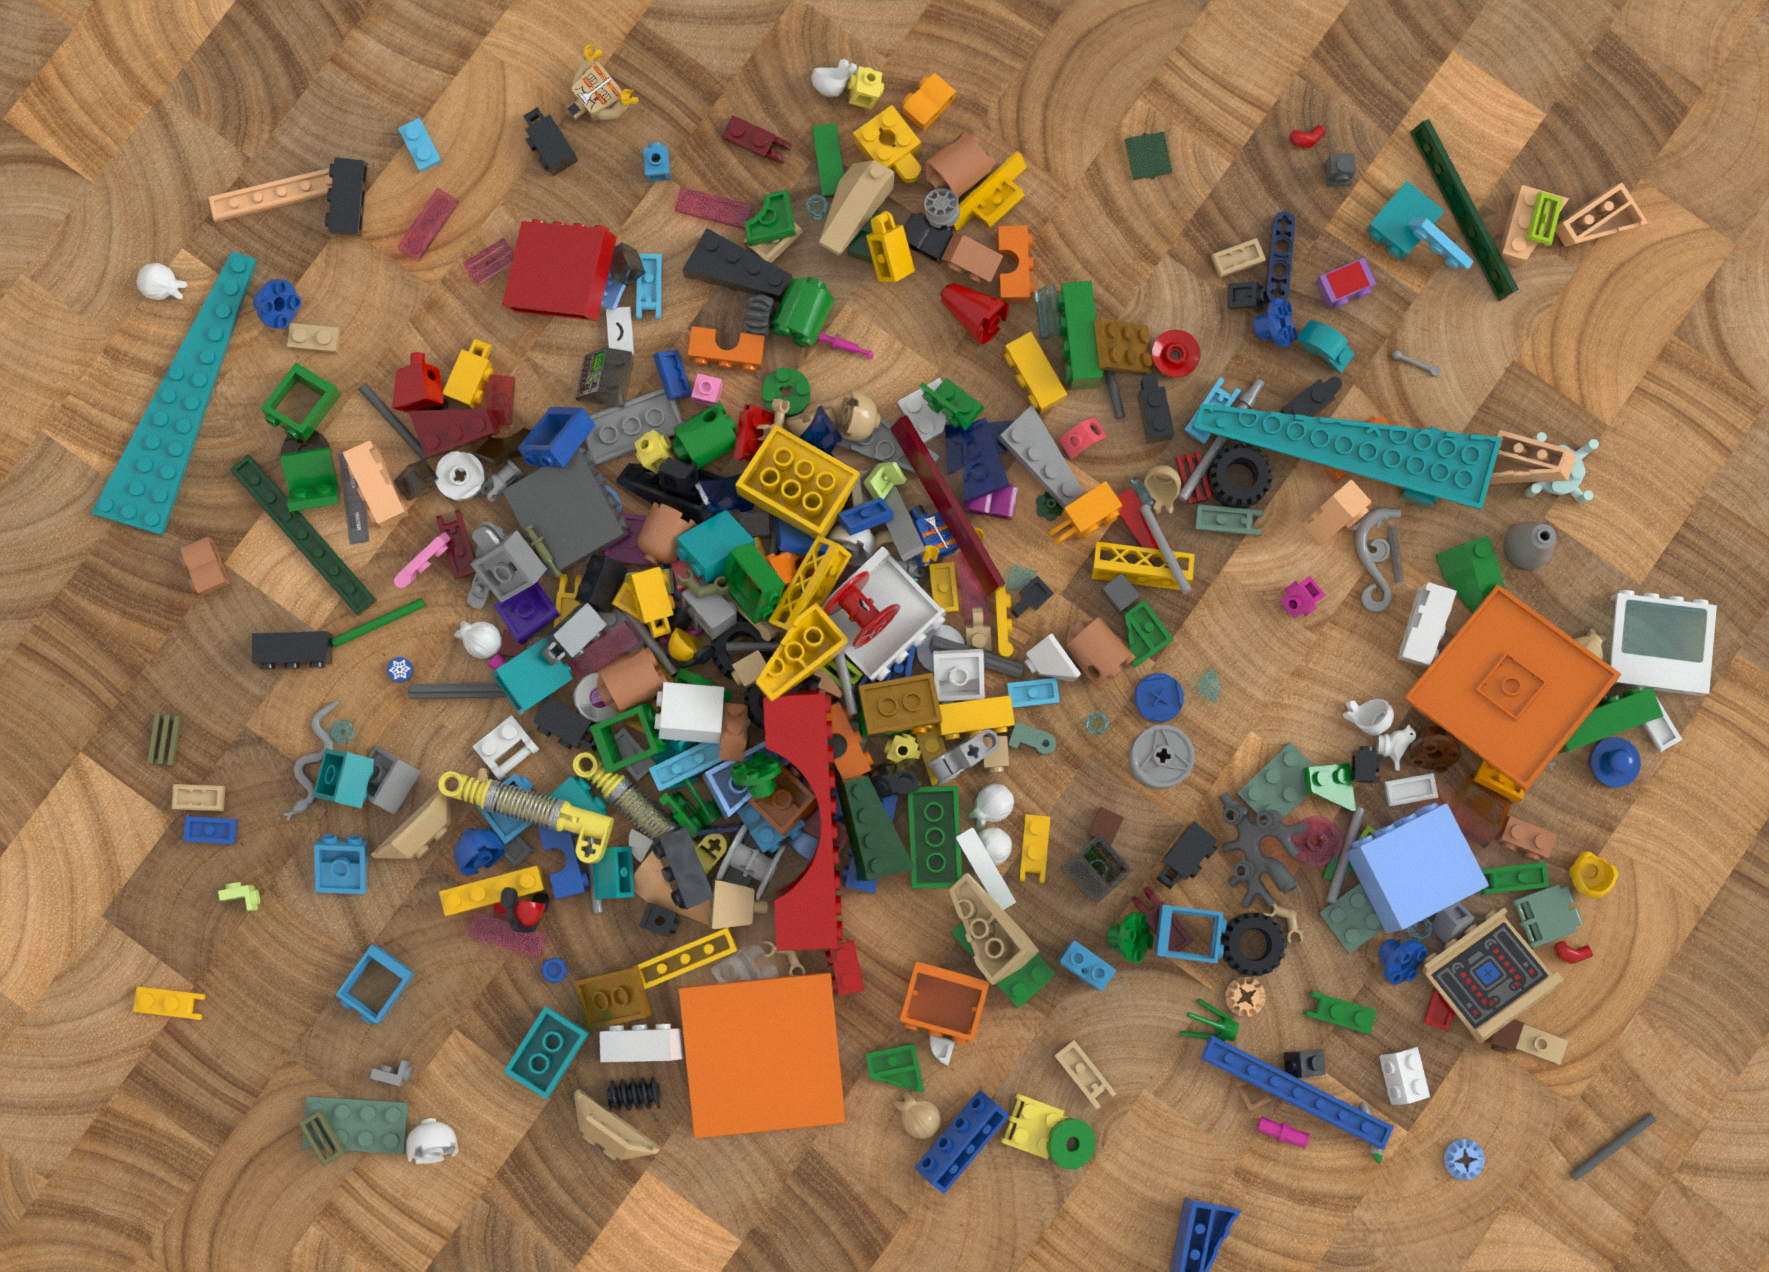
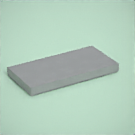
(620, 427)

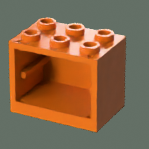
(943, 1002)

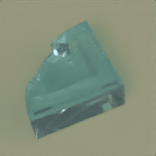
(1142, 491)
(1019, 577)
(1210, 685)

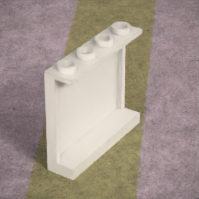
(917, 615)

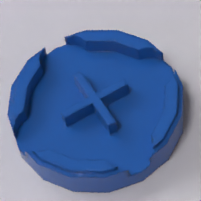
(1159, 697)

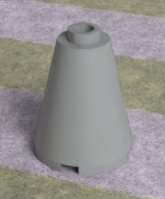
(1530, 544)

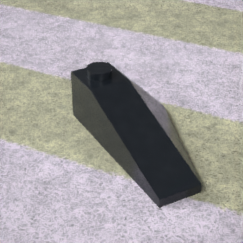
(647, 486)

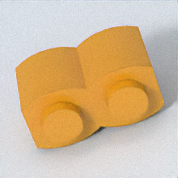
(928, 101)

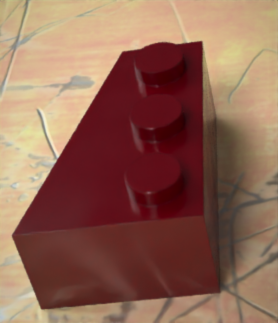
(452, 429)

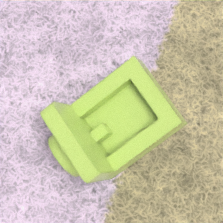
(883, 478)
(236, 891)

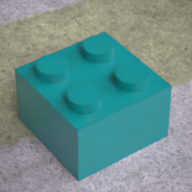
(343, 778)

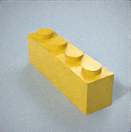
(488, 891)
(687, 957)

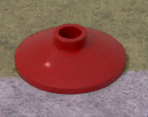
(1181, 343)

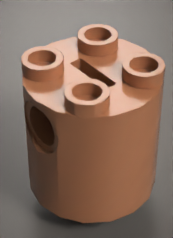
(958, 165)
(1097, 651)
(630, 680)

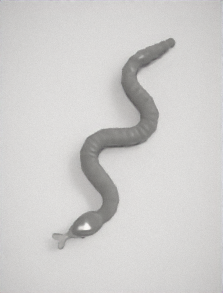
(303, 804)

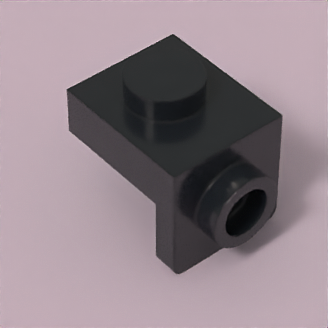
(1305, 1063)

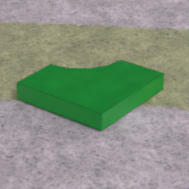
(773, 221)

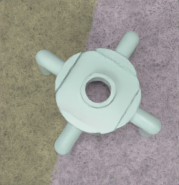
(1575, 478)

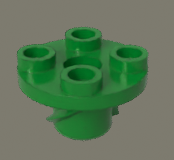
(757, 774)
(1131, 937)

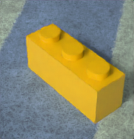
(1034, 373)
(975, 717)

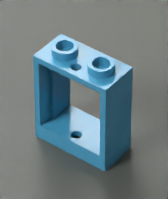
(1163, 933)
(391, 963)
(1095, 970)

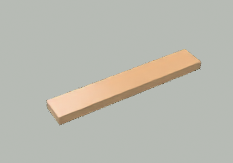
(270, 195)

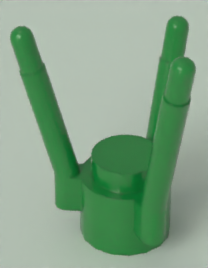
(707, 811)
(1224, 1028)

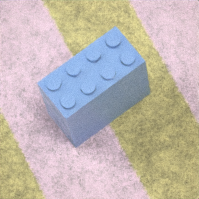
(1416, 867)

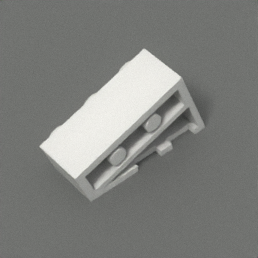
(1426, 624)
(642, 1043)

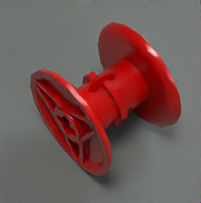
(851, 600)

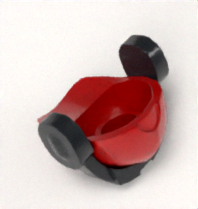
(522, 915)

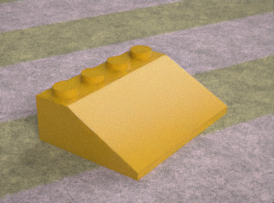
(797, 483)

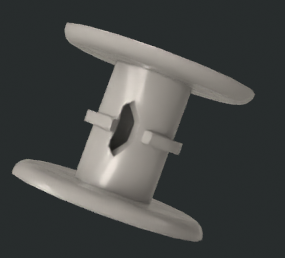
(1175, 747)
(751, 862)

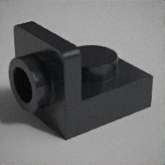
(1246, 295)

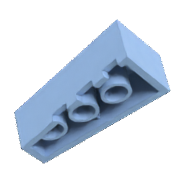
(724, 791)

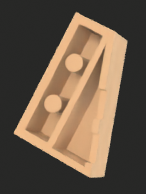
(1514, 246)
(1530, 460)
(375, 484)
(1338, 511)

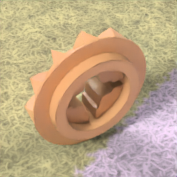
(1233, 995)

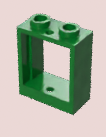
(312, 381)
(745, 561)
(607, 744)

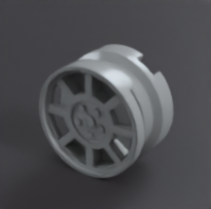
(942, 208)

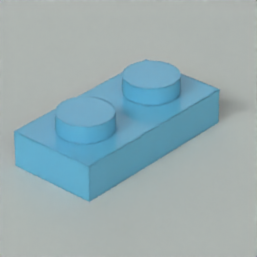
(420, 145)
(1033, 692)

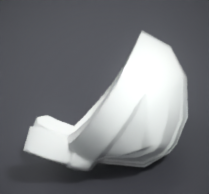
(832, 81)
(158, 282)
(480, 639)
(1371, 716)
(992, 804)
(996, 843)

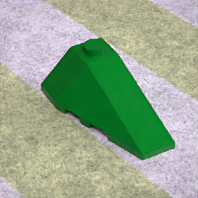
(1471, 570)

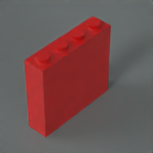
(559, 270)

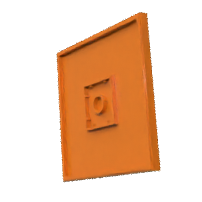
(1512, 687)
(762, 1055)

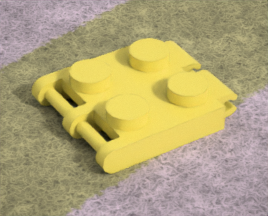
(1032, 1125)

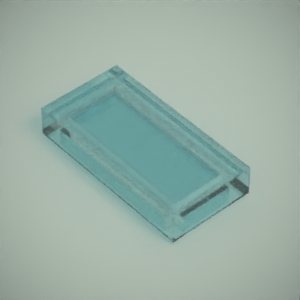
(1047, 312)

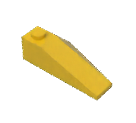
(804, 650)

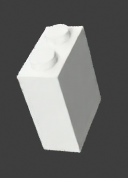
(690, 712)

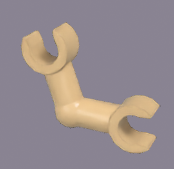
(780, 408)
(1291, 916)
(791, 955)

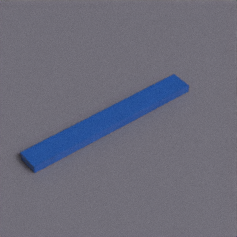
(1296, 1092)

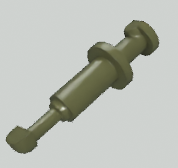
(541, 549)

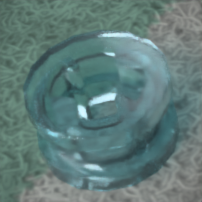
(810, 203)
(1093, 716)
(1427, 932)

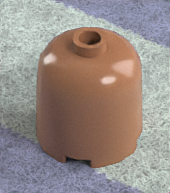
(660, 533)

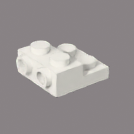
(959, 675)

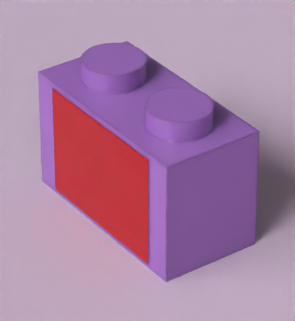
(1346, 283)

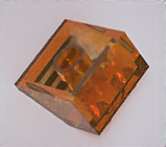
(1479, 811)

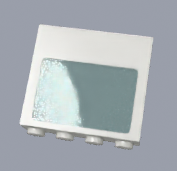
(1663, 642)

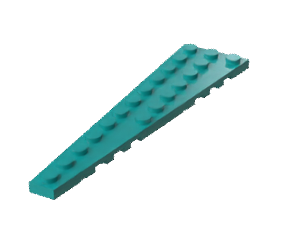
(158, 454)
(1419, 460)

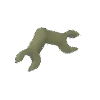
(701, 591)

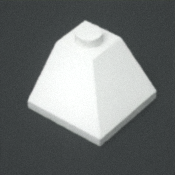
(1051, 661)

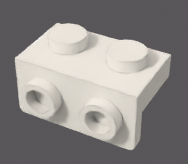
(1404, 1076)

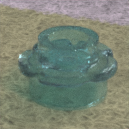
(335, 731)

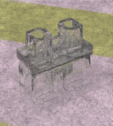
(742, 966)

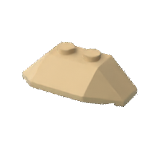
(418, 830)
(610, 1130)

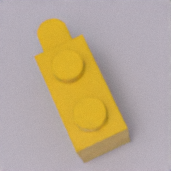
(889, 249)
(469, 375)
(652, 599)

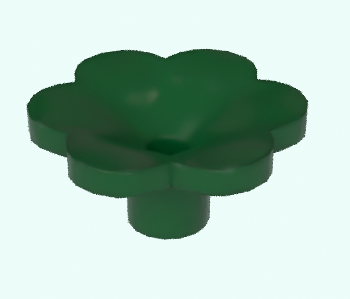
(1045, 509)

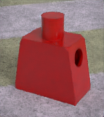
(417, 386)

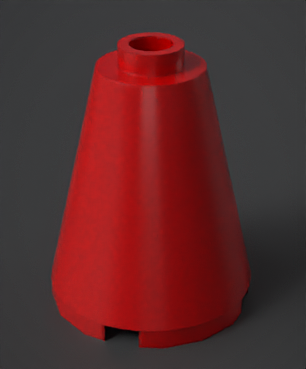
(975, 311)

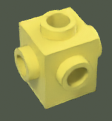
(865, 87)
(653, 450)
(906, 741)

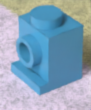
(657, 170)

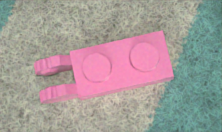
(420, 562)

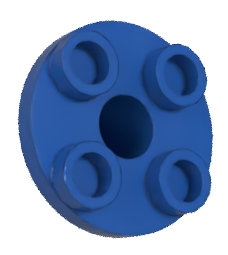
(276, 303)
(1276, 324)
(1615, 762)
(1401, 960)

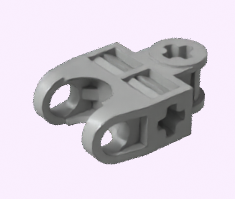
(962, 756)

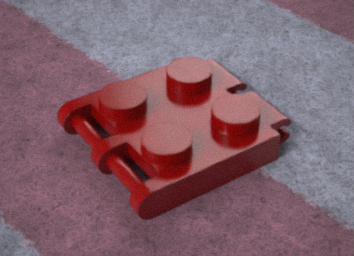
(747, 434)

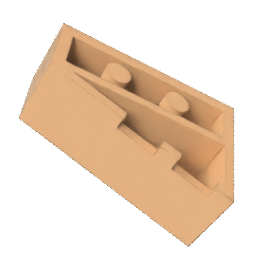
(1603, 216)

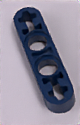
(1277, 258)

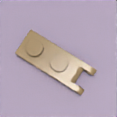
(1083, 1072)

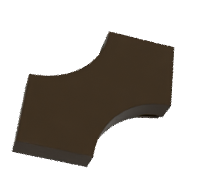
(500, 449)

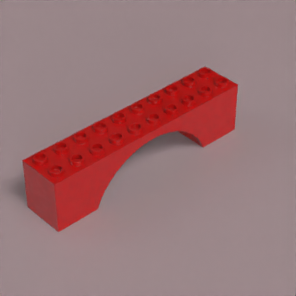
(808, 905)

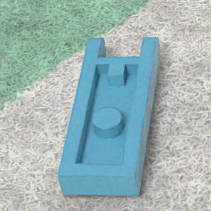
(650, 286)
(1216, 397)

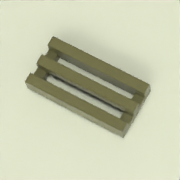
(155, 738)
(331, 1133)

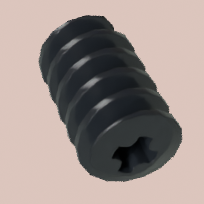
(634, 1094)

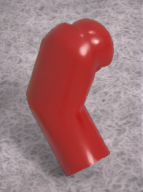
(1305, 139)
(1571, 955)

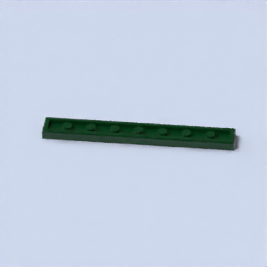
(1464, 210)
(303, 535)

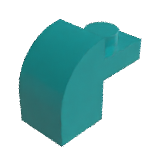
(1327, 343)

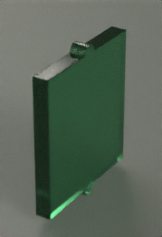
(1148, 155)

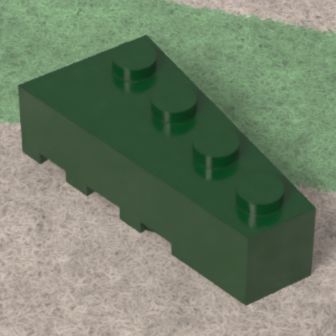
(871, 834)

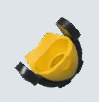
(684, 648)

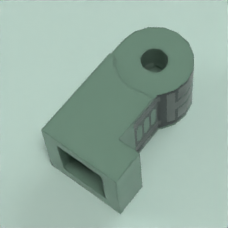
(1039, 740)

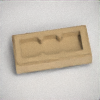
(1238, 258)
(198, 797)
(1542, 1044)

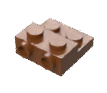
(788, 801)

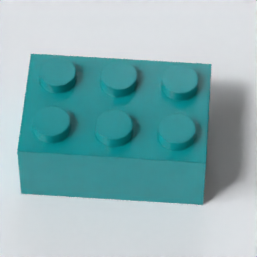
(547, 1052)

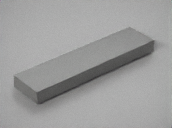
(902, 527)

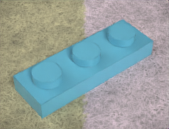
(1439, 243)
(685, 765)

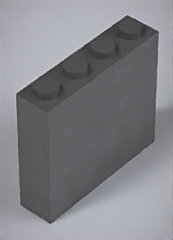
(568, 510)

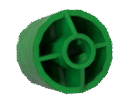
(803, 311)
(705, 436)

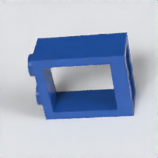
(556, 437)

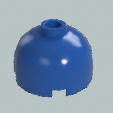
(477, 849)

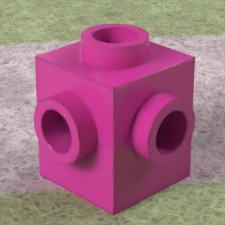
(1301, 597)

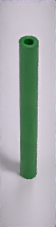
(378, 622)

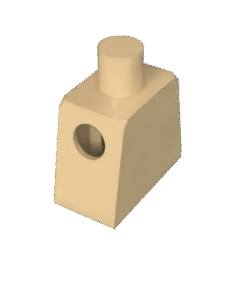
(733, 905)

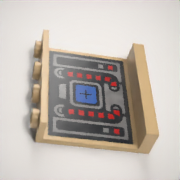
(1490, 975)

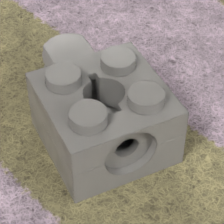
(494, 562)

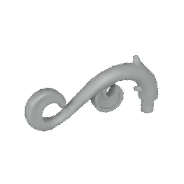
(1368, 559)

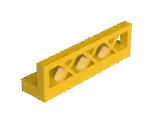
(1137, 573)
(815, 588)

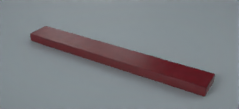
(947, 505)

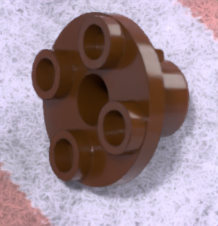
(1434, 750)

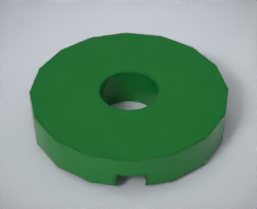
(1083, 1147)

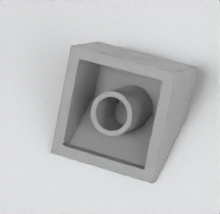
(390, 780)

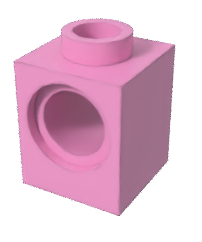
(706, 390)

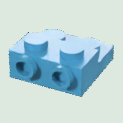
(507, 827)
(763, 832)
(341, 864)

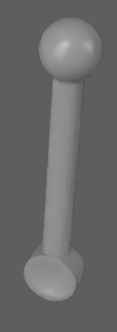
(1434, 371)

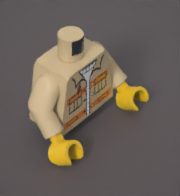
(597, 91)

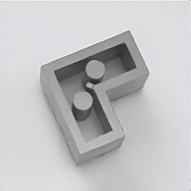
(709, 613)

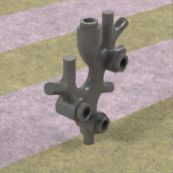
(1255, 862)

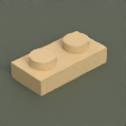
(313, 338)

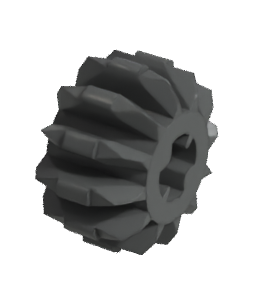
(759, 315)

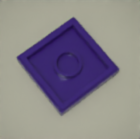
(527, 612)

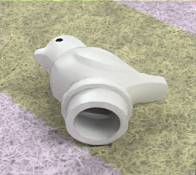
(1395, 744)

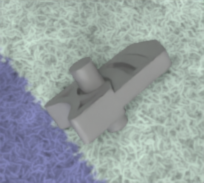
(478, 593)

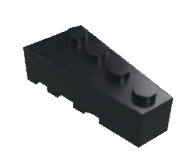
(731, 266)

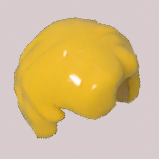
(1593, 875)

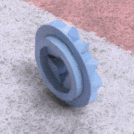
(1455, 1151)

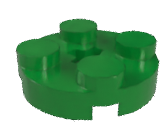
(786, 378)

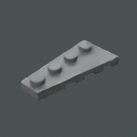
(882, 447)
(1038, 453)

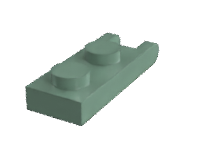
(1226, 520)

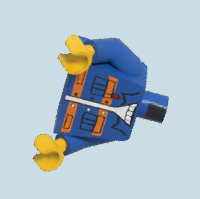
(935, 536)

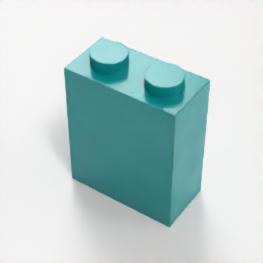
(1391, 223)
(709, 545)
(531, 678)

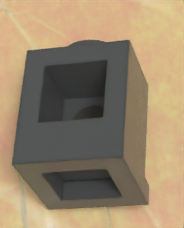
(1340, 169)

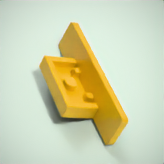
(994, 195)

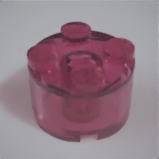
(1329, 842)

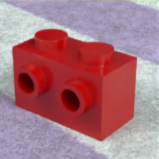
(846, 968)

